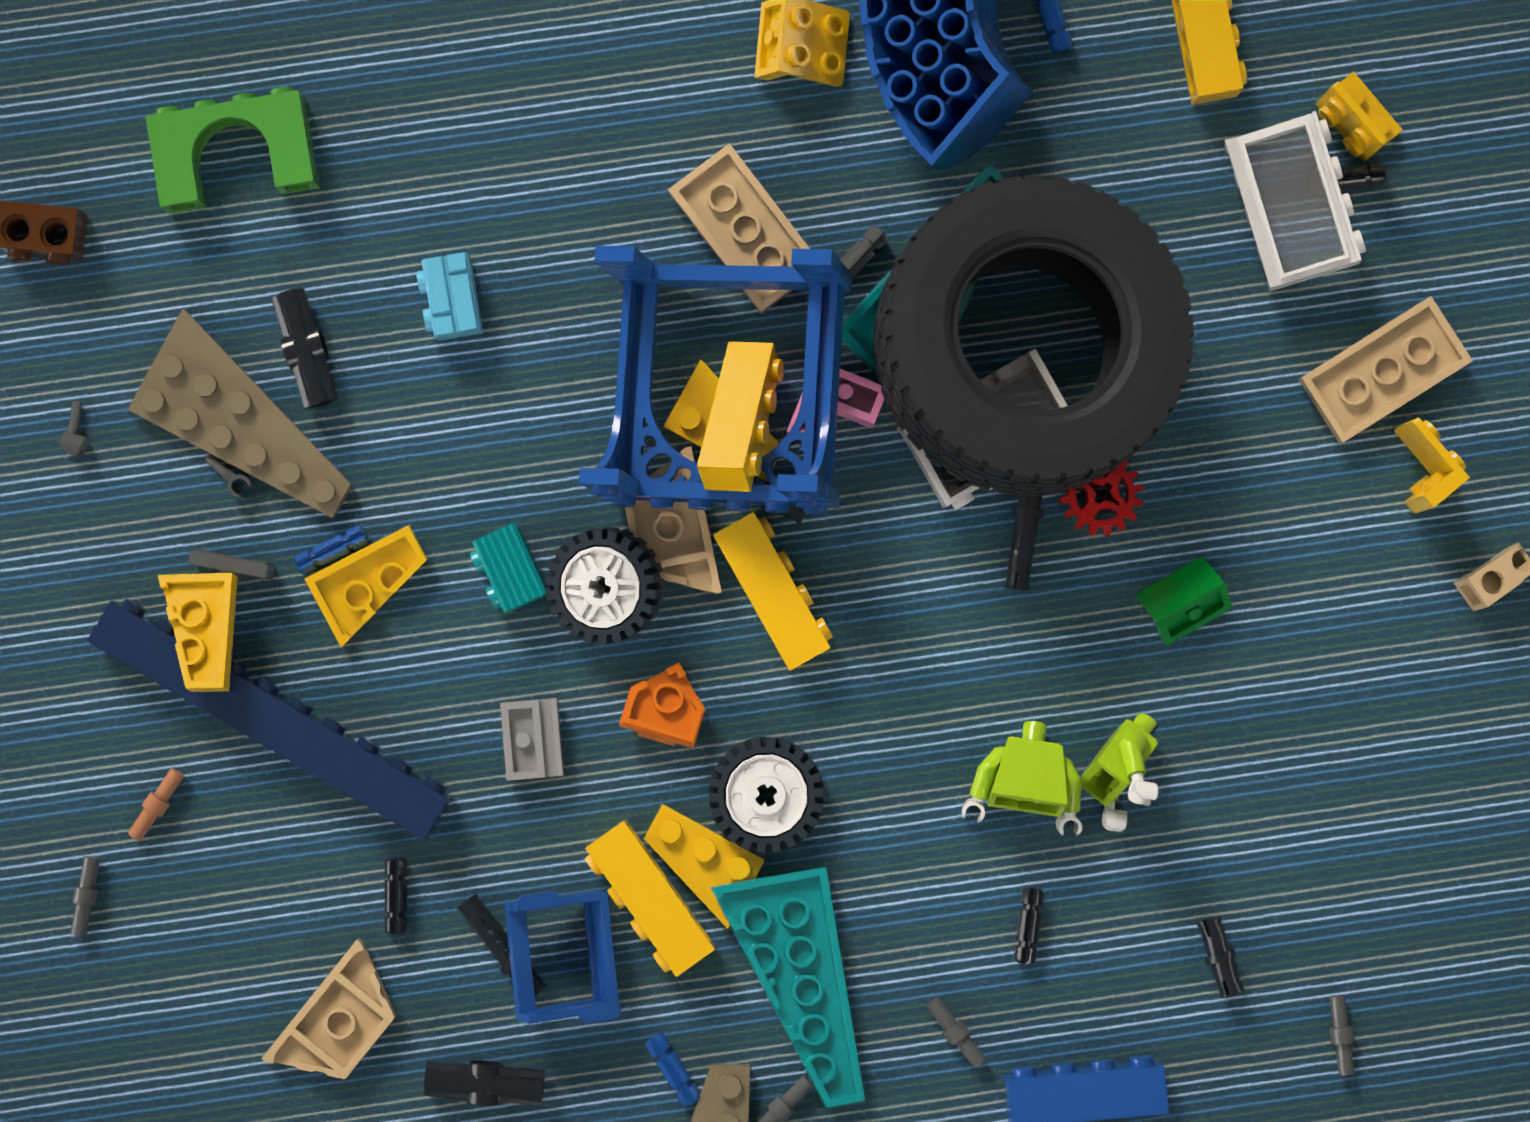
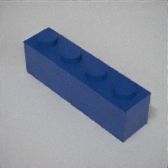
(1087, 1092)

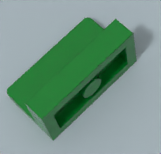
(1185, 600)

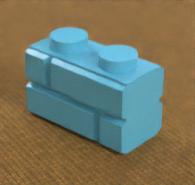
(451, 296)

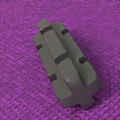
(862, 252)

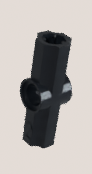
(304, 348)
(484, 1082)

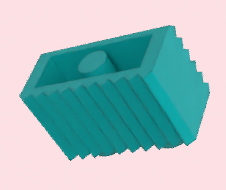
(509, 568)

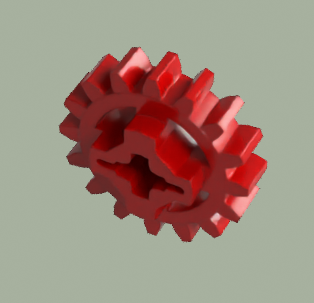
(1115, 505)

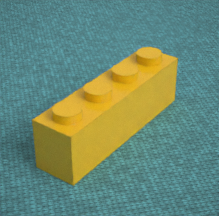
(1209, 49)
(740, 417)
(772, 591)
(650, 898)

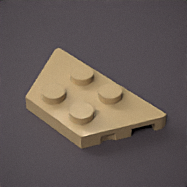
(678, 538)
(337, 1020)

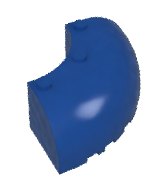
(942, 73)

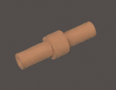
(156, 804)

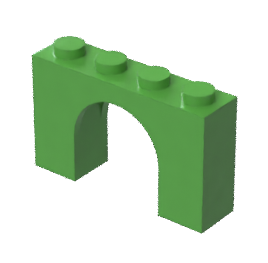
(181, 135)

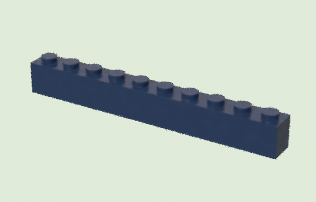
(278, 723)

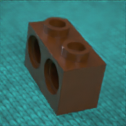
(43, 224)

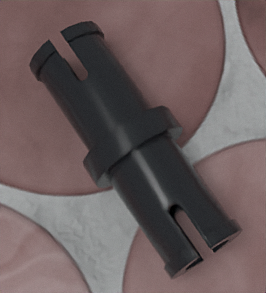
(1220, 957)

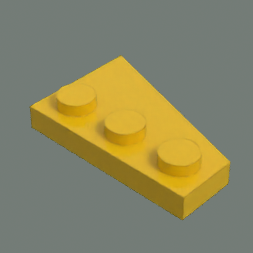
(693, 410)
(362, 582)
(203, 626)
(700, 856)

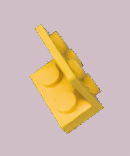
(802, 41)
(1357, 117)
(1444, 466)

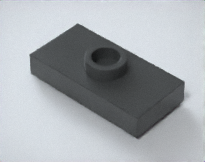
(232, 564)

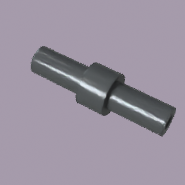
(85, 896)
(956, 1032)
(1341, 1035)
(782, 1107)

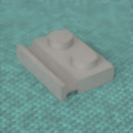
(532, 739)

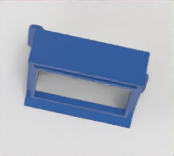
(600, 952)

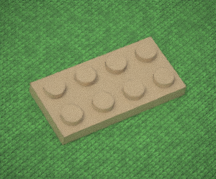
(738, 218)
(1385, 370)

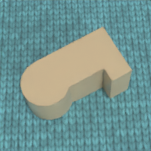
(1494, 577)

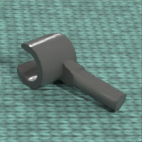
(70, 440)
(227, 474)

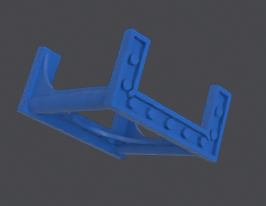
(623, 471)

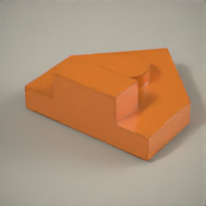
(664, 708)

